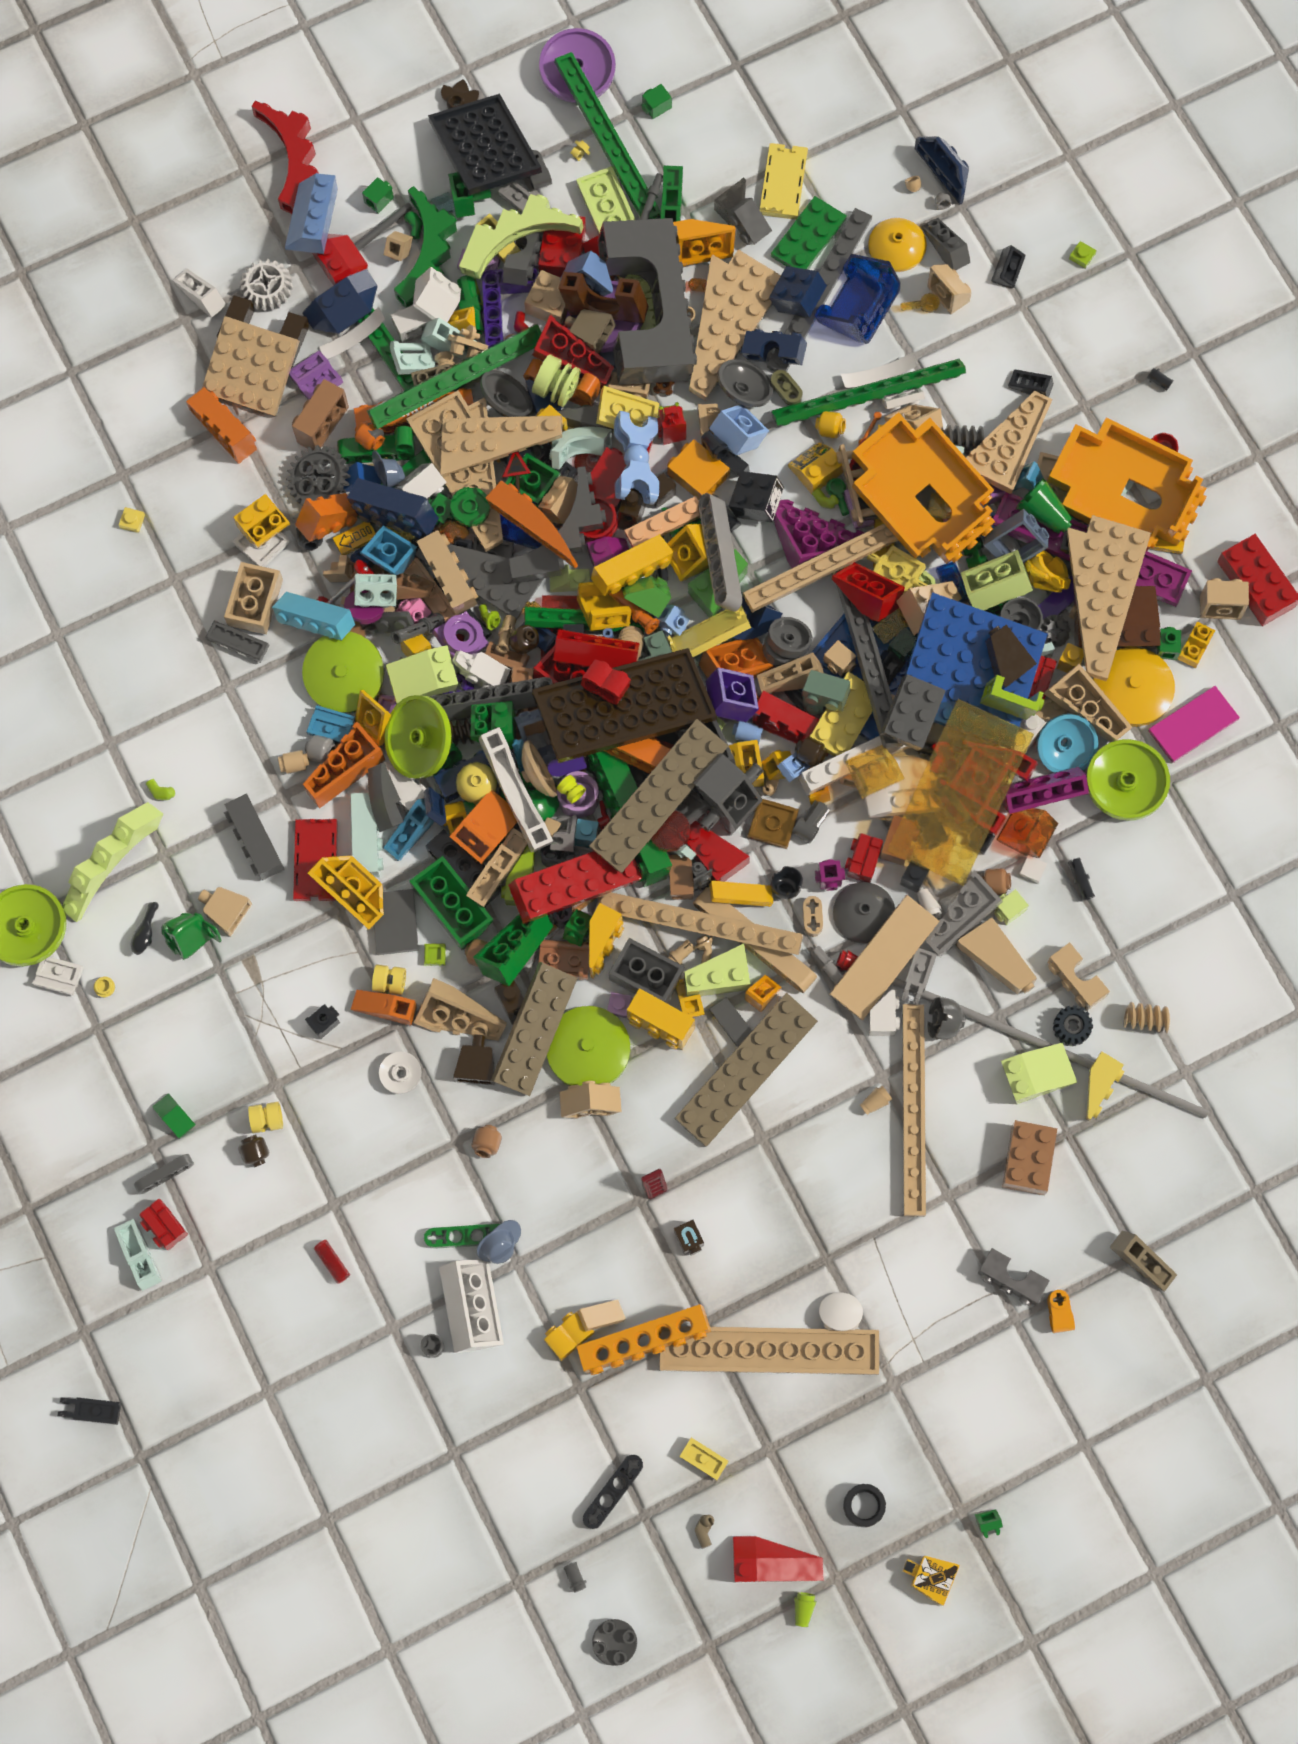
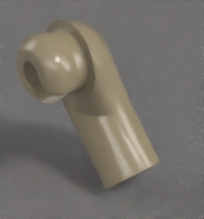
(702, 1529)

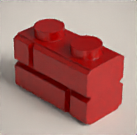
(1043, 676)
(864, 858)
(162, 1224)

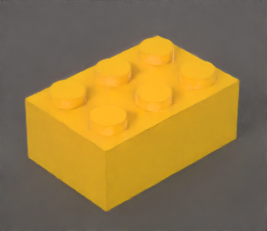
(660, 1019)

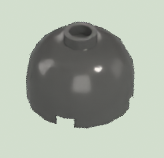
(946, 1018)

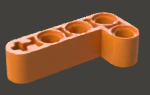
(586, 390)

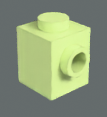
(1011, 907)

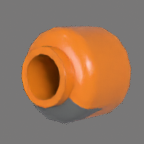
(368, 436)

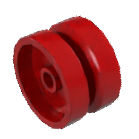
(610, 526)

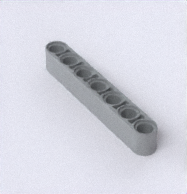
(720, 552)

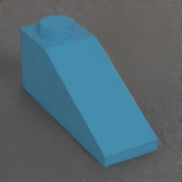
(410, 831)

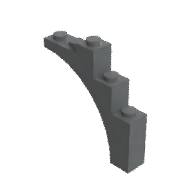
(583, 517)

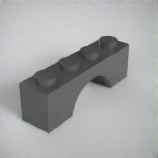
(519, 266)

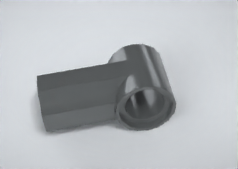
(809, 825)

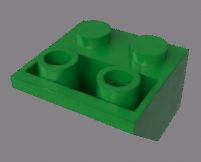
(492, 716)

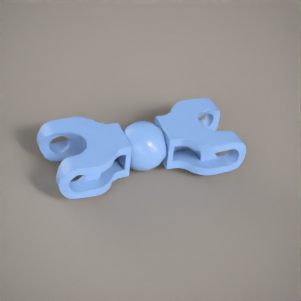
(636, 457)

